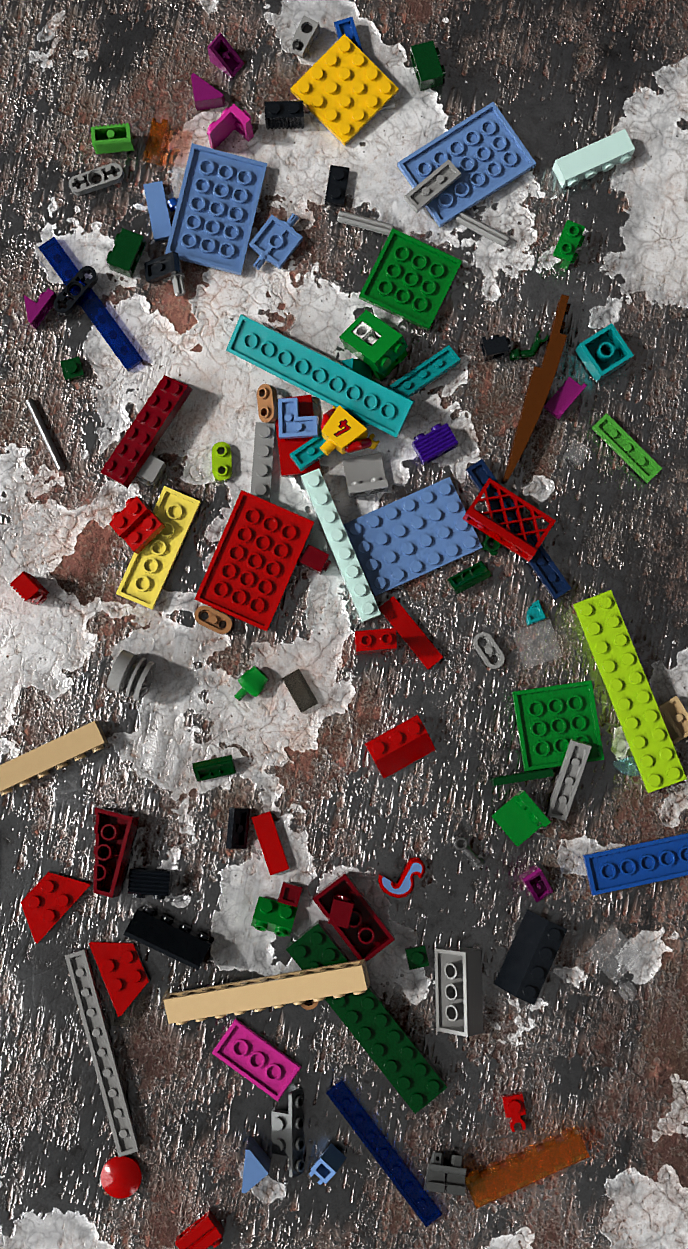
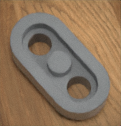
(488, 650)

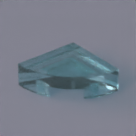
(626, 766)

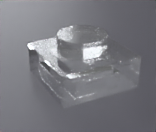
(576, 452)

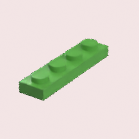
(627, 448)

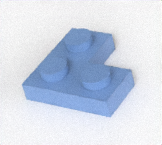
(291, 424)

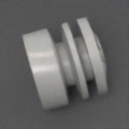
(127, 673)

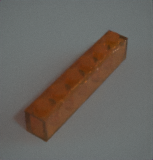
(526, 1167)

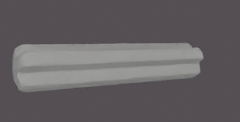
(364, 222)
(482, 229)

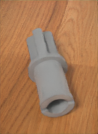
(178, 283)

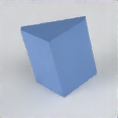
(255, 1165)

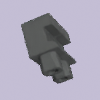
(455, 1175)

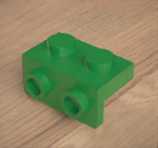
(568, 242)
(274, 917)

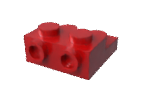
(136, 524)

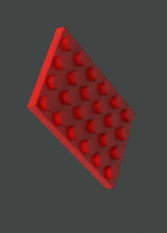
(254, 560)

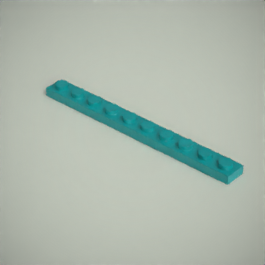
(406, 385)

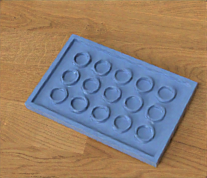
(484, 153)
(216, 209)
(412, 536)

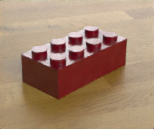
(366, 930)

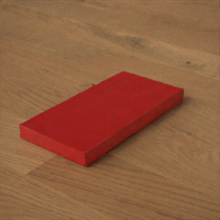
(287, 446)

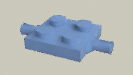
(275, 241)

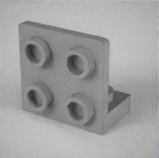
(365, 475)

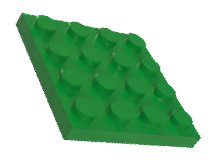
(410, 279)
(551, 718)

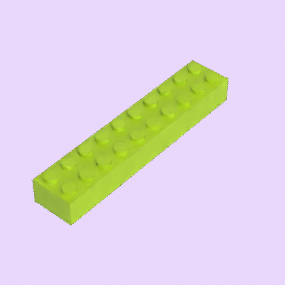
(629, 691)

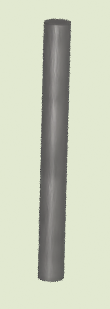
(45, 434)

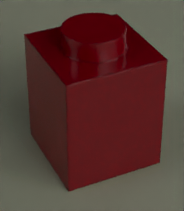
(315, 559)
(341, 911)

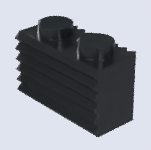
(284, 114)
(149, 882)

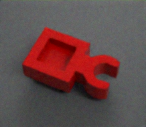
(514, 1108)

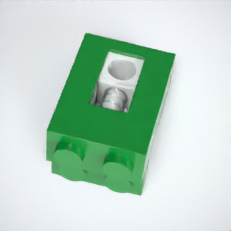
(384, 352)

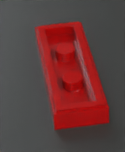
(270, 843)

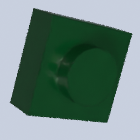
(72, 369)
(417, 957)

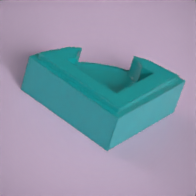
(535, 613)

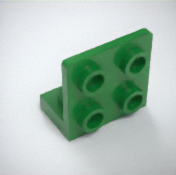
(520, 818)

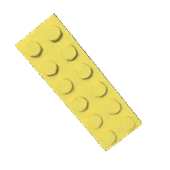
(152, 566)

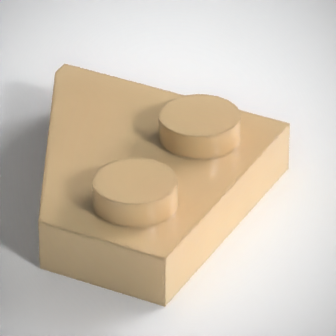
(675, 719)

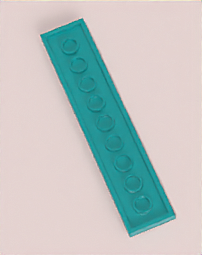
(320, 375)

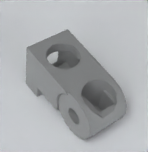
(304, 37)

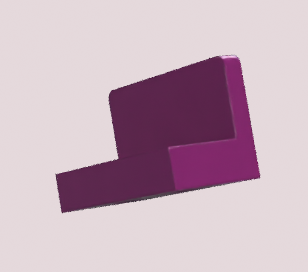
(564, 398)

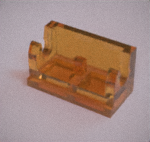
(156, 142)

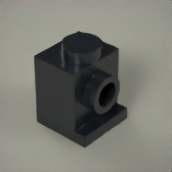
(495, 347)

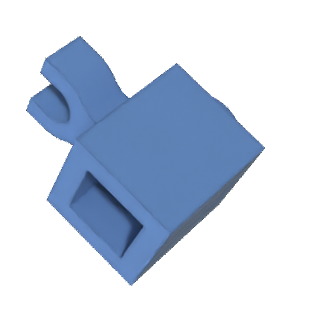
(327, 1164)

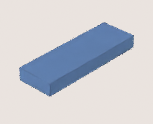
(158, 210)

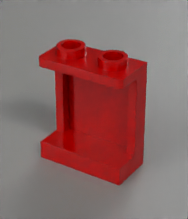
(375, 641)

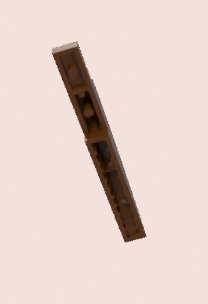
(539, 386)

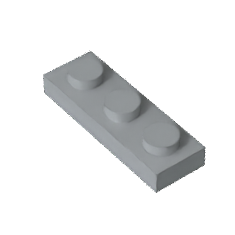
(432, 186)

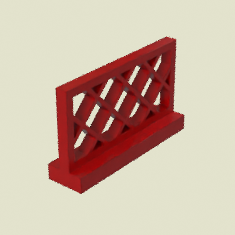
(502, 534)

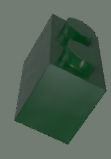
(427, 65)
(126, 252)

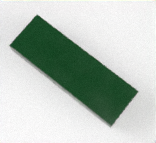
(523, 776)

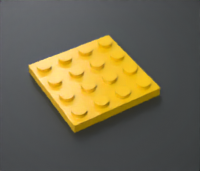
(344, 89)

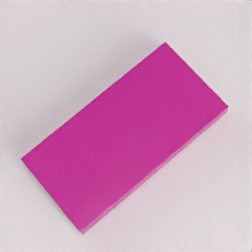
(256, 1059)

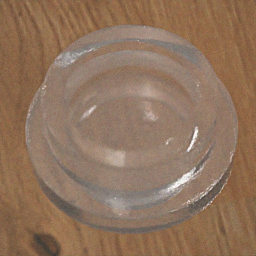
(627, 991)

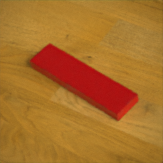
(410, 632)

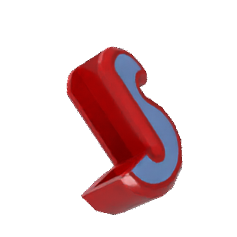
(405, 883)

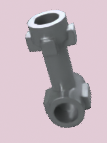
(460, 843)

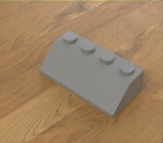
(458, 991)

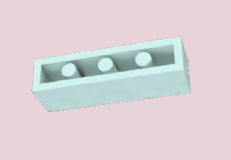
(593, 159)

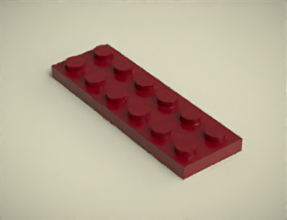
(146, 431)

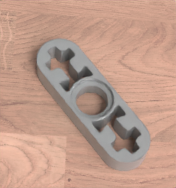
(98, 171)

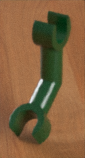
(517, 354)

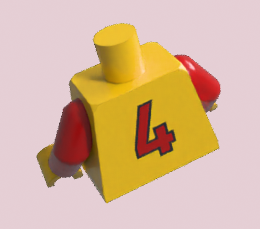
(344, 433)

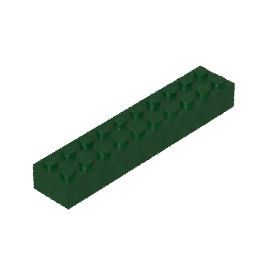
(372, 1024)

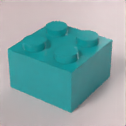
(604, 352)

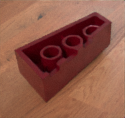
(112, 849)

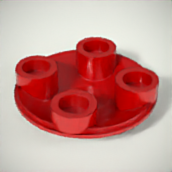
(121, 1176)

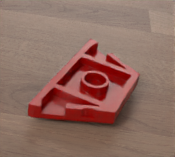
(50, 902)
(121, 972)

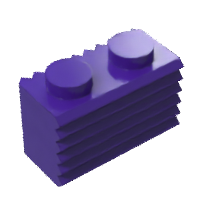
(435, 443)

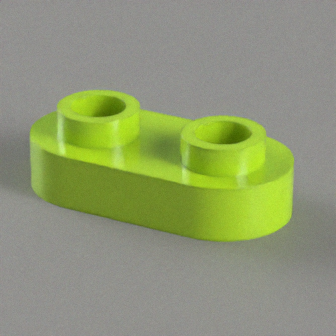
(222, 461)

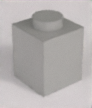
(151, 471)

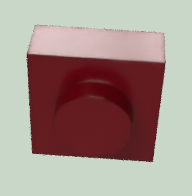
(290, 894)

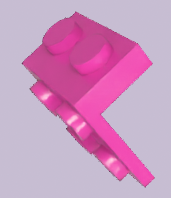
(230, 120)

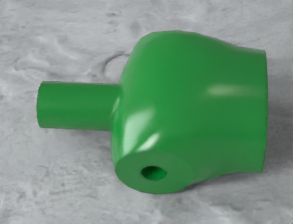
(252, 682)

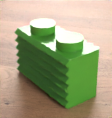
(112, 138)

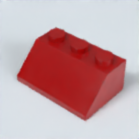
(400, 746)

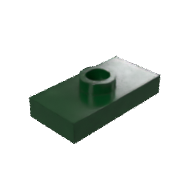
(469, 577)
(214, 768)

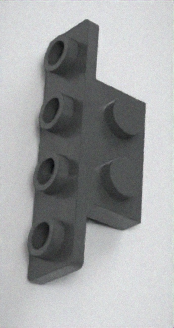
(288, 1132)

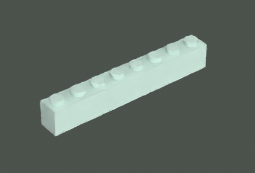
(340, 546)

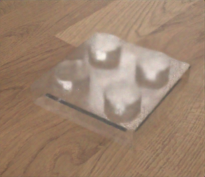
(537, 644)
(613, 953)

